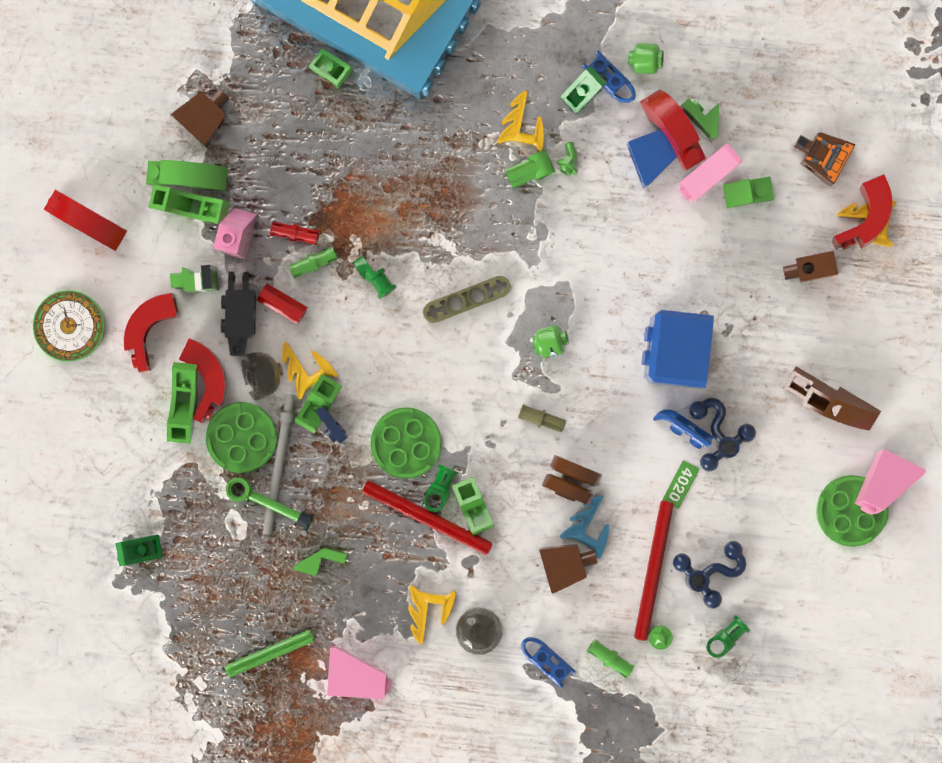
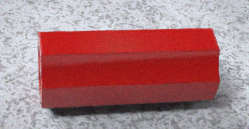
(282, 303)

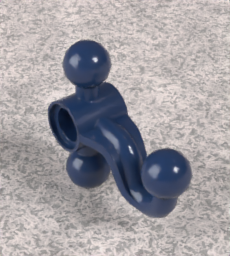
(745, 432)
(712, 598)

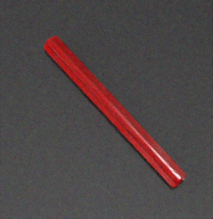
(427, 517)
(653, 570)

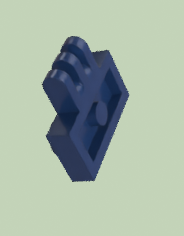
(334, 430)

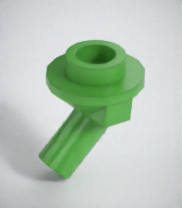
(568, 164)

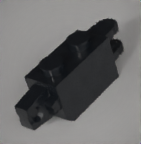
(239, 314)

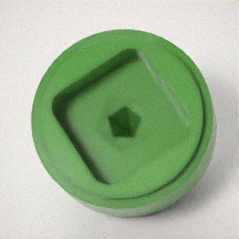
(660, 637)

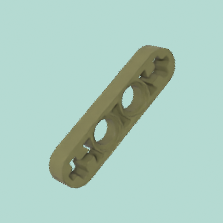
(465, 296)

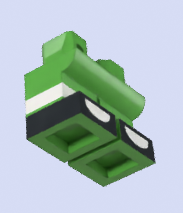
(196, 282)

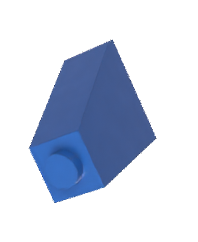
(651, 155)

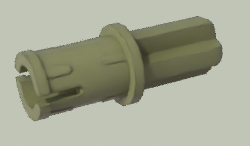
(542, 418)

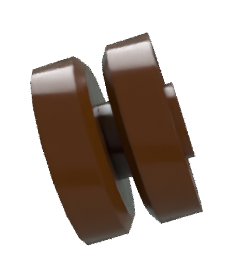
(571, 481)

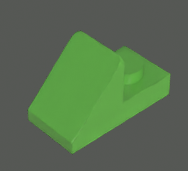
(330, 68)
(706, 123)
(748, 192)

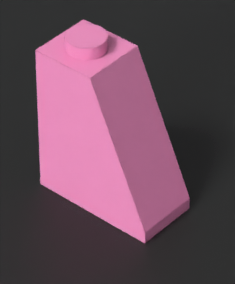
(709, 173)
(886, 481)
(355, 677)

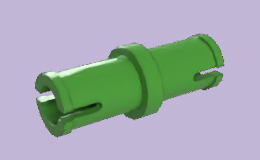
(312, 262)
(610, 658)

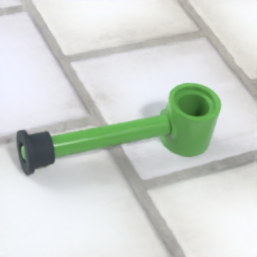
(302, 519)

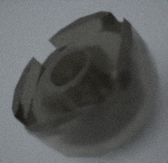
(261, 373)
(479, 631)

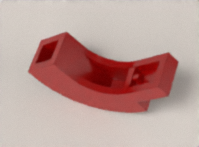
(671, 119)
(879, 207)
(85, 220)
(140, 323)
(212, 373)

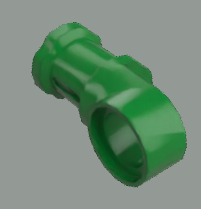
(377, 279)
(439, 489)
(728, 640)

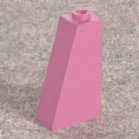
(235, 233)

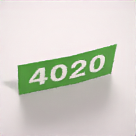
(681, 484)

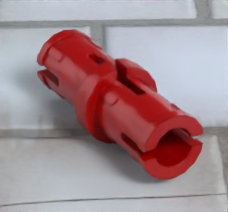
(294, 232)

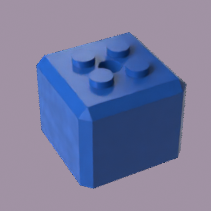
(678, 349)

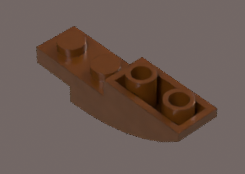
(832, 403)

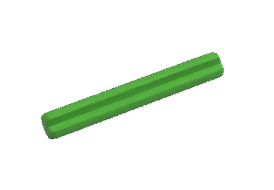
(269, 653)

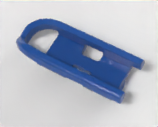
(614, 81)
(682, 425)
(542, 657)

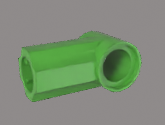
(535, 167)

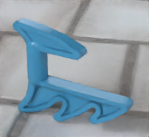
(577, 531)

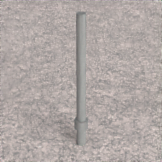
(286, 419)

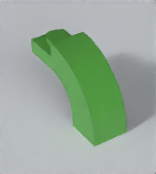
(187, 174)
(188, 205)
(183, 403)

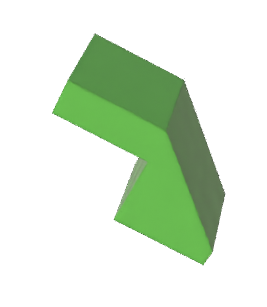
(321, 395)
(473, 506)
(312, 564)

